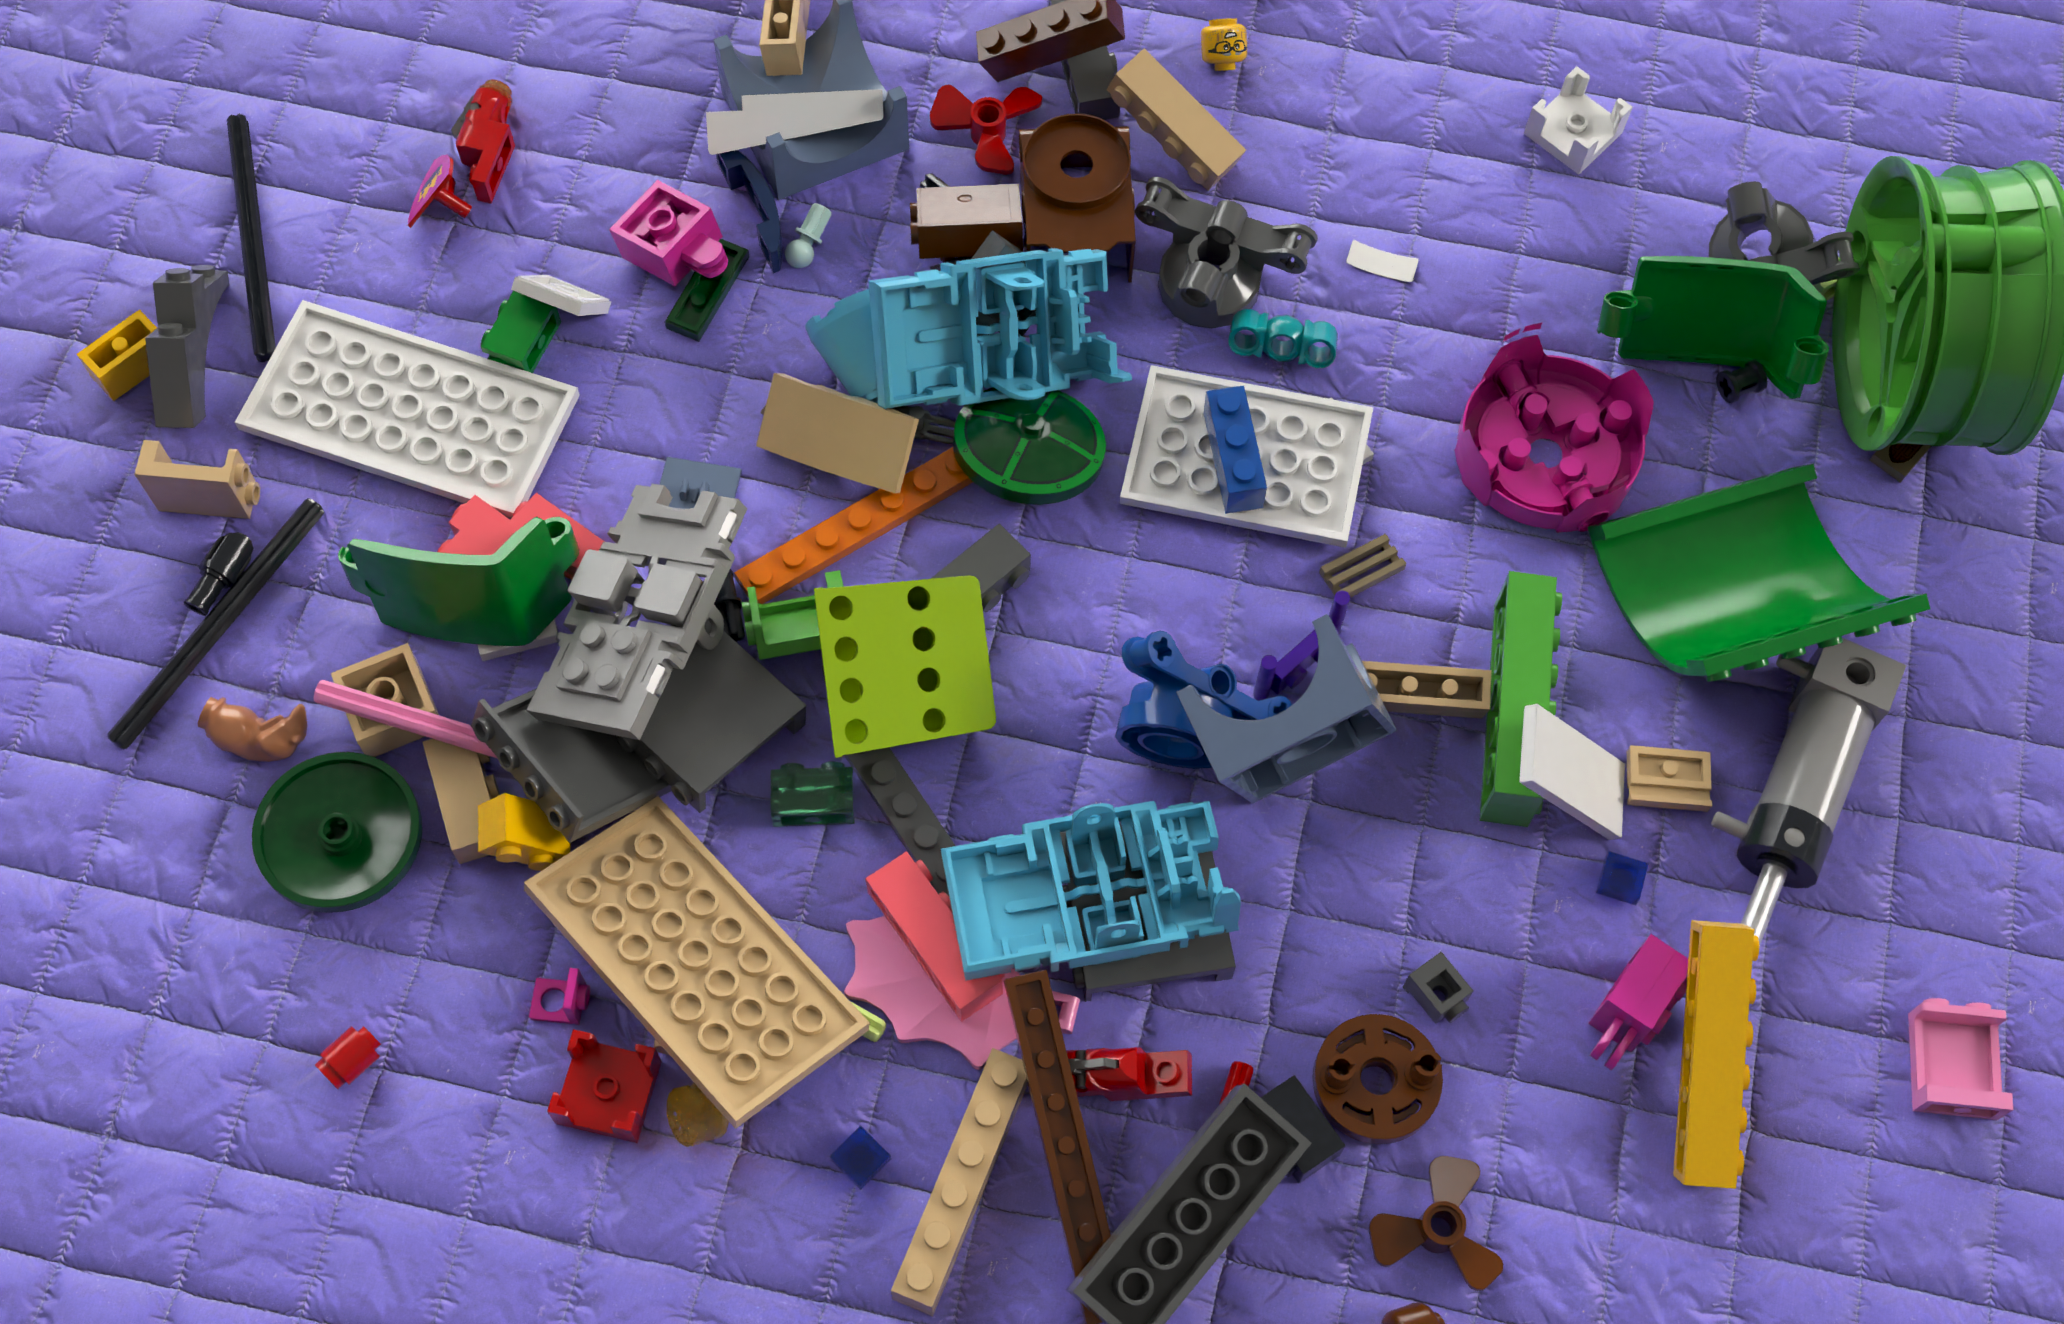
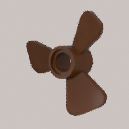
(1397, 1236)

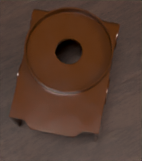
(1083, 210)

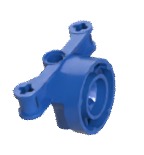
(1155, 719)

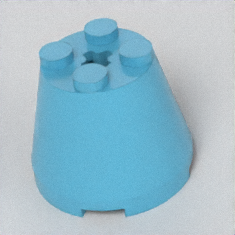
(847, 344)

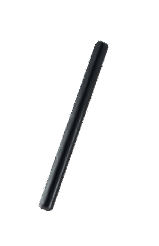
(251, 237)
(215, 624)

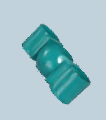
(1267, 330)

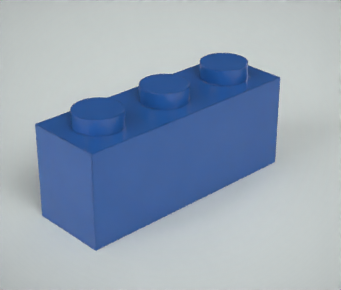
(1234, 449)

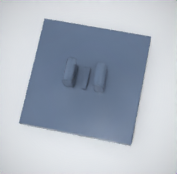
(689, 478)

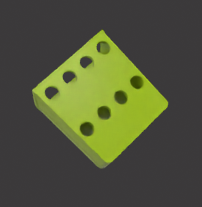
(904, 662)

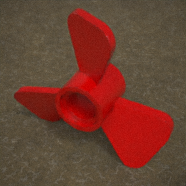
(985, 120)

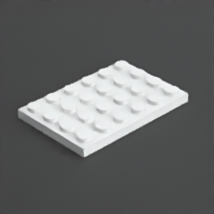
(1306, 448)

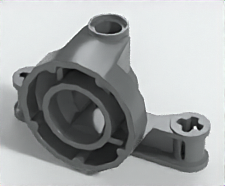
(1222, 237)
(1792, 240)

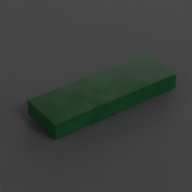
(705, 295)

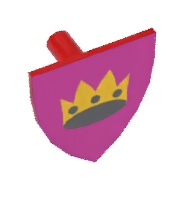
(438, 185)

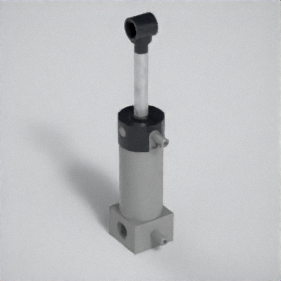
(1790, 830)

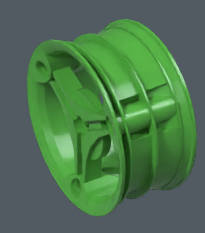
(1953, 307)

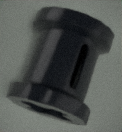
(1741, 381)

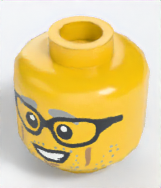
(1224, 43)

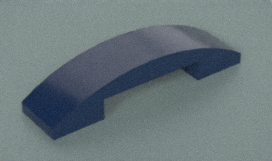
(741, 172)

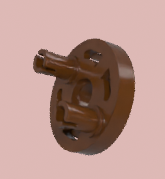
(1412, 1073)

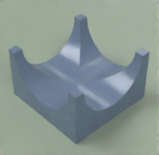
(832, 62)
(1324, 725)

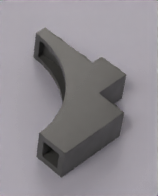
(179, 344)

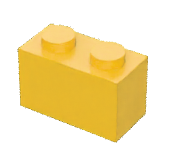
(119, 356)
(519, 832)

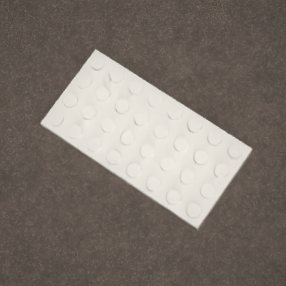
(408, 408)

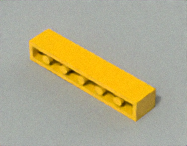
(1715, 1054)

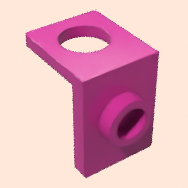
(575, 999)

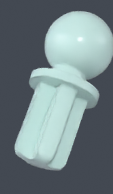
(800, 252)

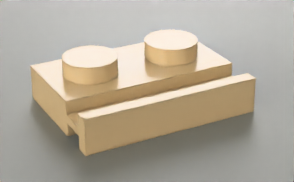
(1669, 778)

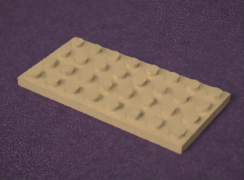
(697, 960)

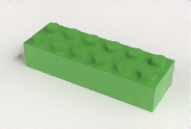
(1519, 677)

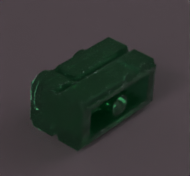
(812, 795)

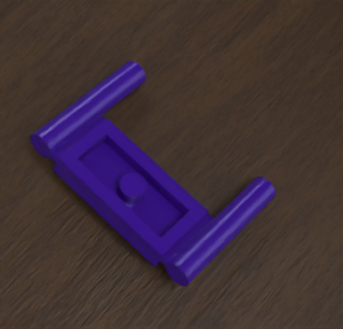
(1293, 666)

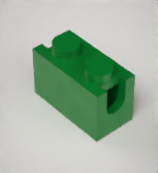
(521, 332)

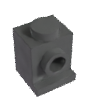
(1441, 976)

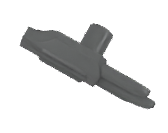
(924, 424)

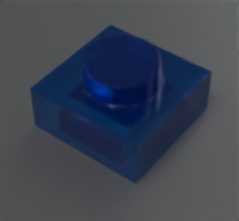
(1622, 878)
(860, 1157)

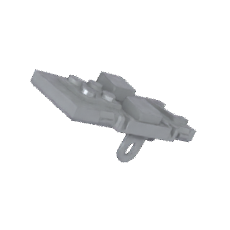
(615, 673)

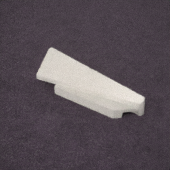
(791, 115)

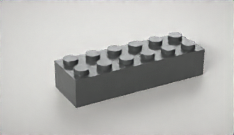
(1190, 1213)

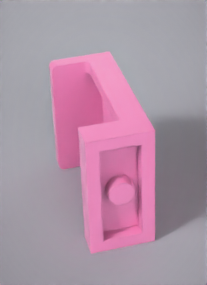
(1957, 1060)

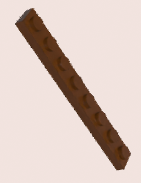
(1058, 1120)

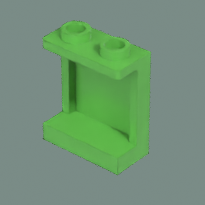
(784, 625)

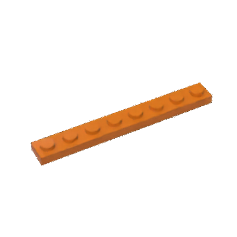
(852, 528)

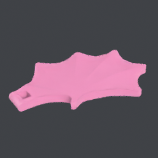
(897, 985)

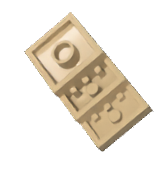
(837, 433)

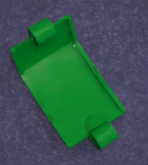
(1721, 316)
(469, 597)

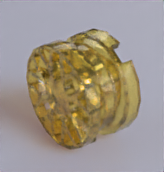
(695, 1114)

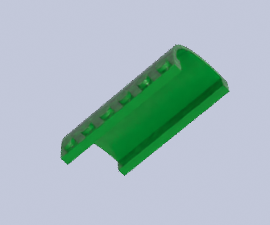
(1738, 578)

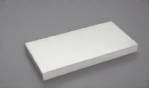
(1572, 772)

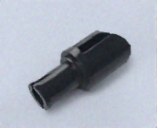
(220, 570)

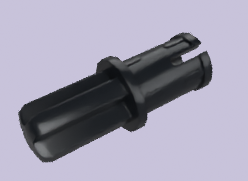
(730, 607)

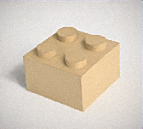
(389, 676)

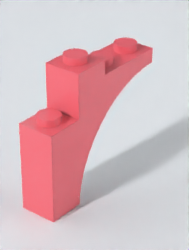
(483, 529)

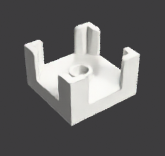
(1575, 125)

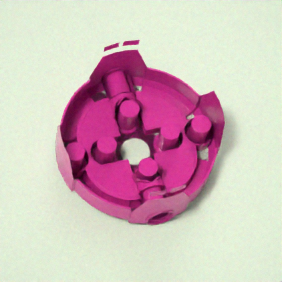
(1557, 398)

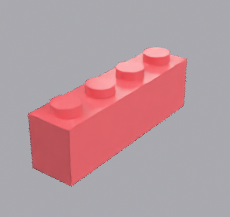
(929, 932)

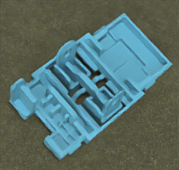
(930, 339)
(1013, 902)

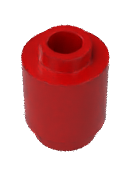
(348, 1056)

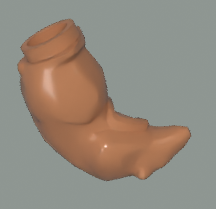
(250, 737)

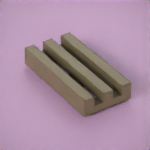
(1388, 553)

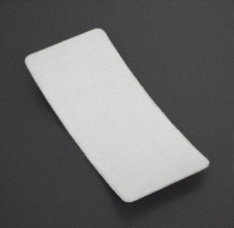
(1382, 262)

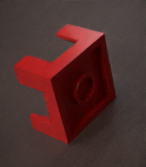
(606, 1088)

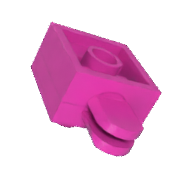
(670, 235)
(1640, 999)

